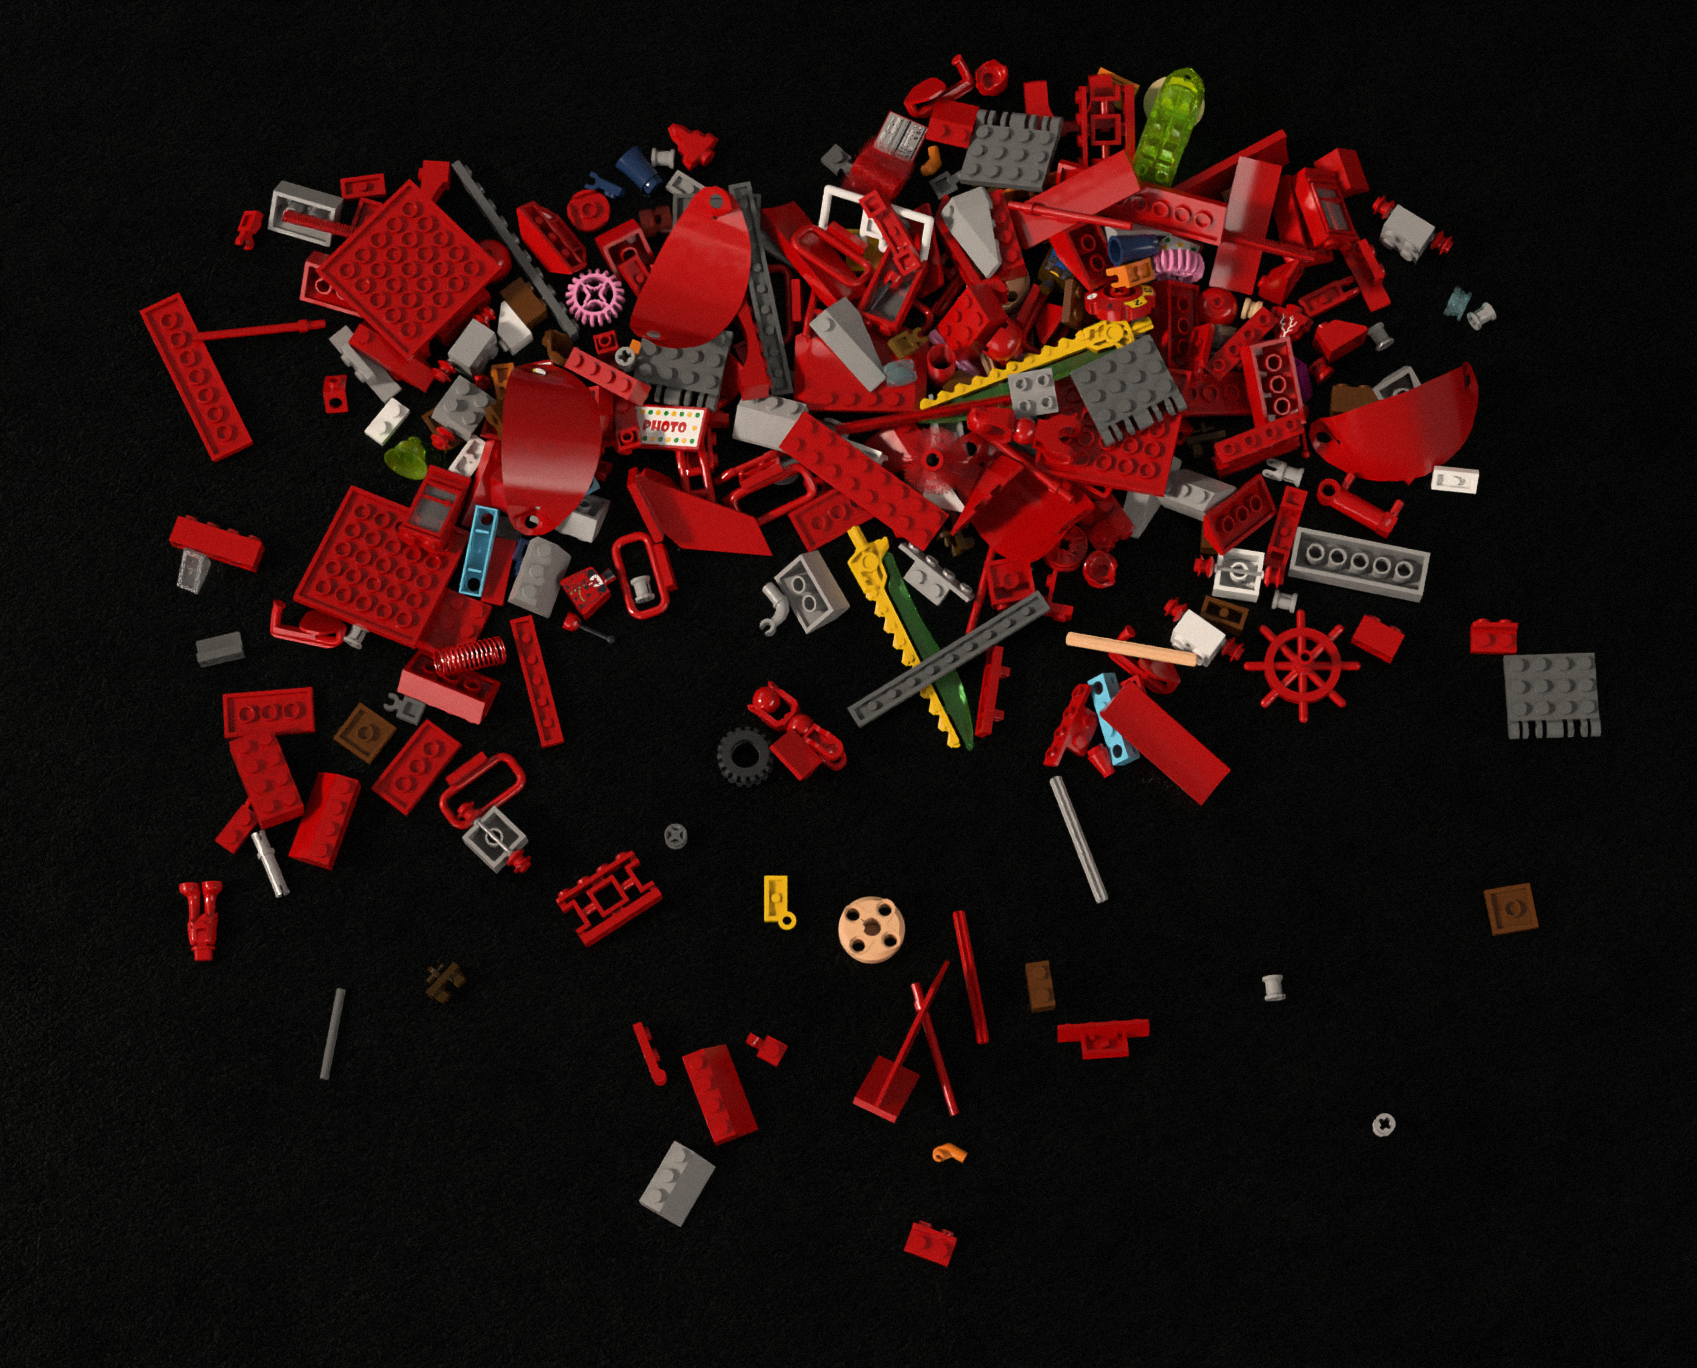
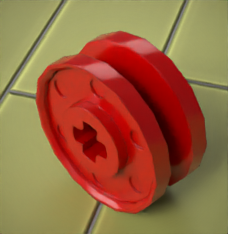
(1073, 557)

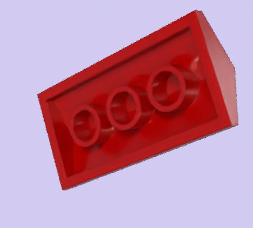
(1239, 515)

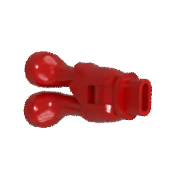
(203, 928)

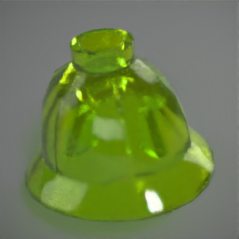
(408, 459)

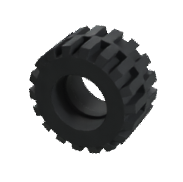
(740, 739)

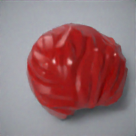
(991, 78)
(1100, 569)

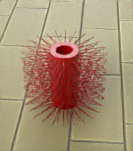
(876, 174)
(929, 450)

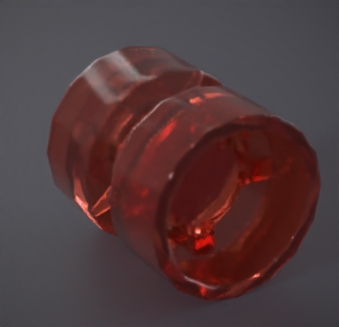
(648, 224)

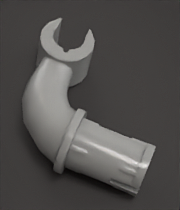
(780, 604)

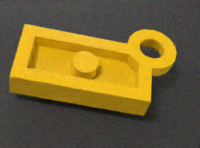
(776, 901)

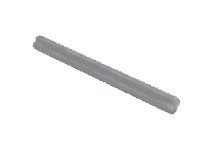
(1078, 839)

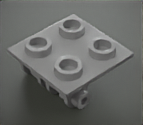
(1033, 393)

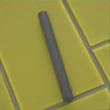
(332, 1034)

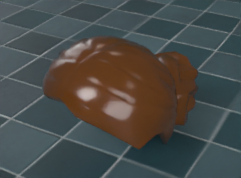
(558, 346)

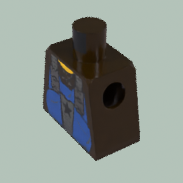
(1053, 273)

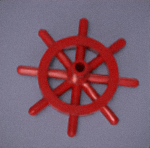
(1302, 666)

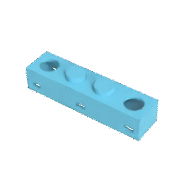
(479, 550)
(1118, 747)

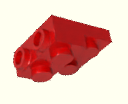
(1107, 524)
(1008, 582)

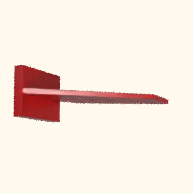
(694, 520)
(888, 1082)

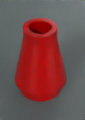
(1101, 760)

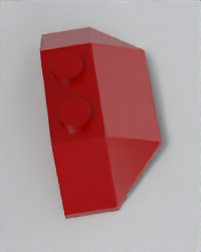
(550, 239)

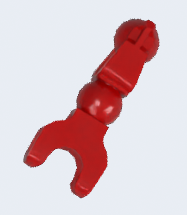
(1001, 425)
(826, 746)

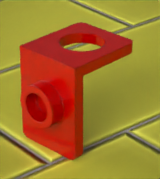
(335, 388)

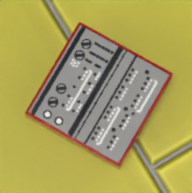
(903, 135)

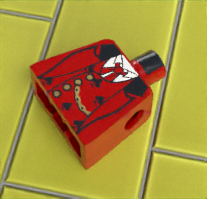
(588, 590)

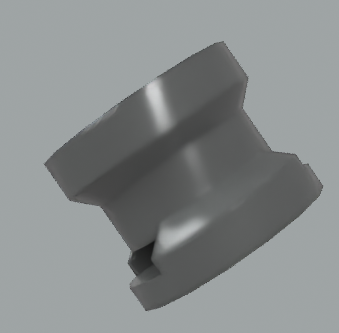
(676, 832)

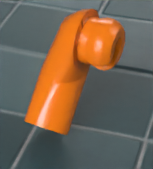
(933, 163)
(947, 1151)

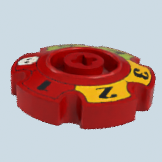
(1120, 302)

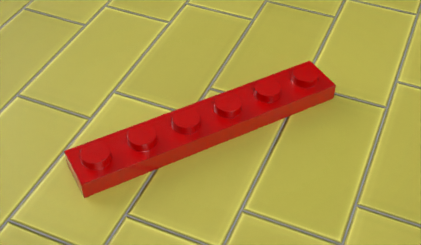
(537, 681)

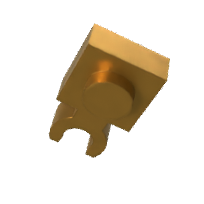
(906, 344)

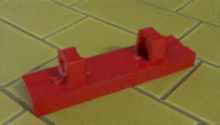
(992, 673)

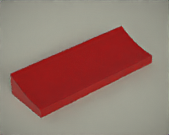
(1221, 176)
(1085, 193)
(1248, 213)
(780, 225)
(1164, 742)

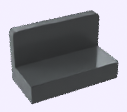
(220, 649)

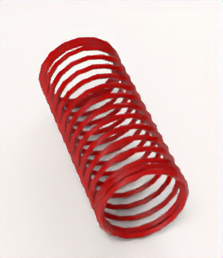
(940, 355)
(494, 653)

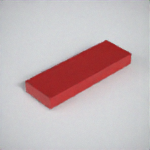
(498, 572)

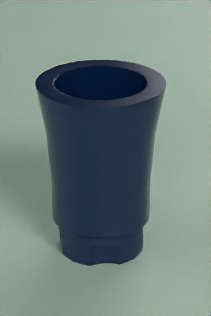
(639, 170)
(1131, 248)

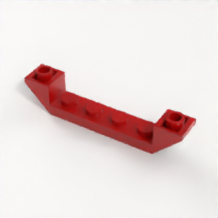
(964, 263)
(624, 412)

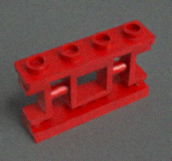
(1124, 129)
(1257, 445)
(619, 914)

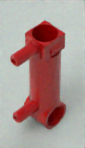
(1358, 508)

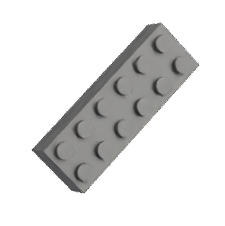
(1358, 564)

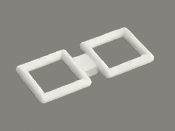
(869, 227)

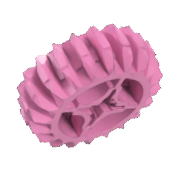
(1177, 265)
(605, 283)

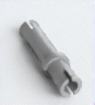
(271, 866)

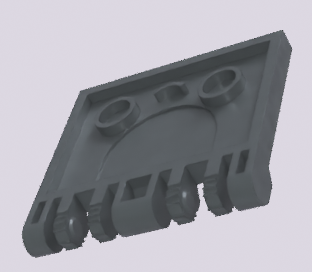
(1012, 154)
(685, 369)
(1125, 387)
(1551, 691)

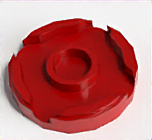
(588, 211)

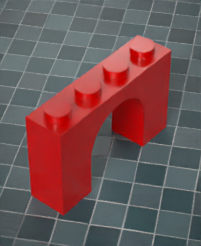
(1037, 103)

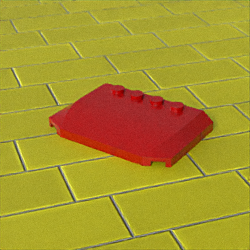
(830, 386)

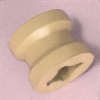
(1250, 308)

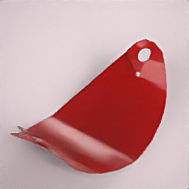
(696, 275)
(1404, 432)
(547, 445)
(1026, 516)

